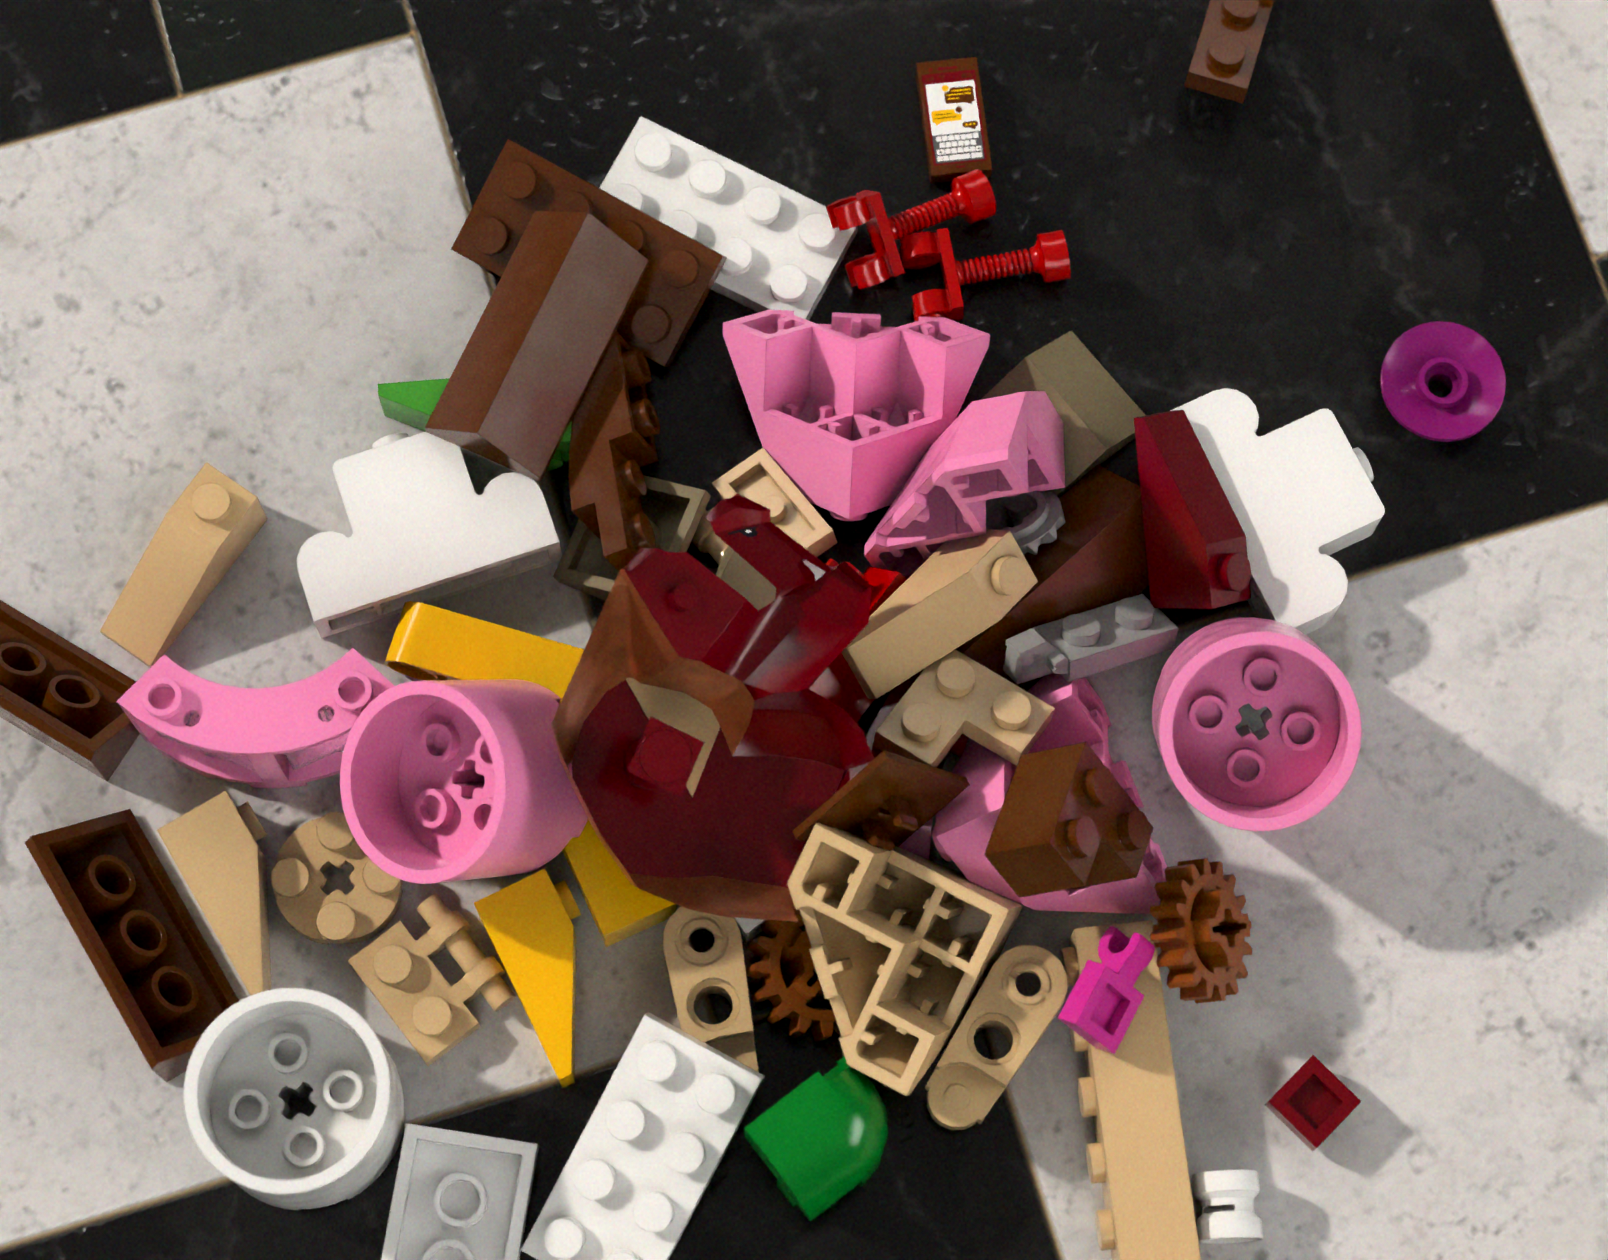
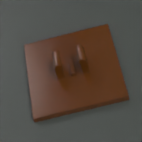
(887, 801)

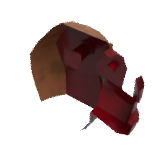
(776, 740)

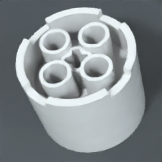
(284, 1047)

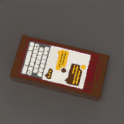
(953, 118)

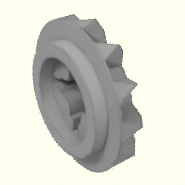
(1032, 514)

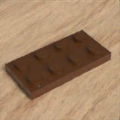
(678, 267)

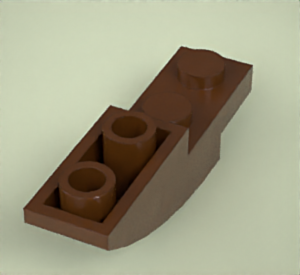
(1228, 47)
(608, 446)

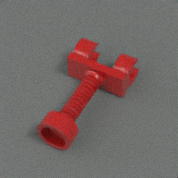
(970, 198)
(925, 249)

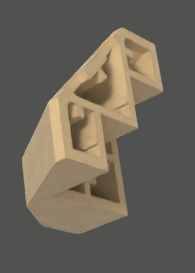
(895, 948)

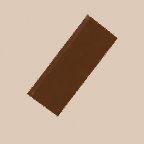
(539, 341)
(1088, 566)
(62, 695)
(136, 934)

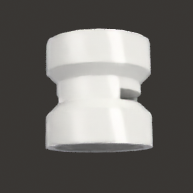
(1226, 1191)

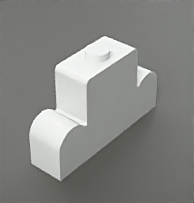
(1296, 500)
(420, 533)

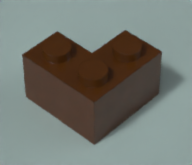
(1066, 825)

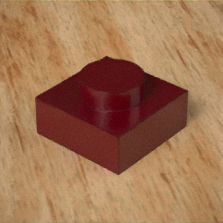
(1313, 1103)

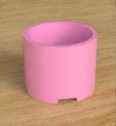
(1264, 775)
(458, 781)

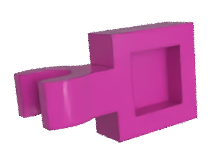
(1104, 993)

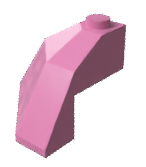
(851, 399)
(986, 454)
(969, 819)

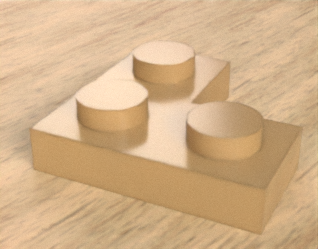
(959, 699)

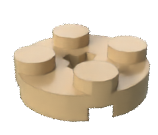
(300, 879)

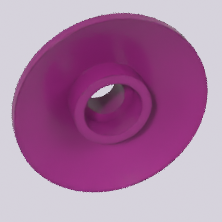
(1447, 355)

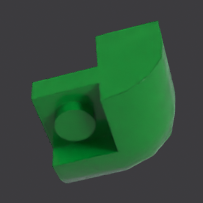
(822, 1137)

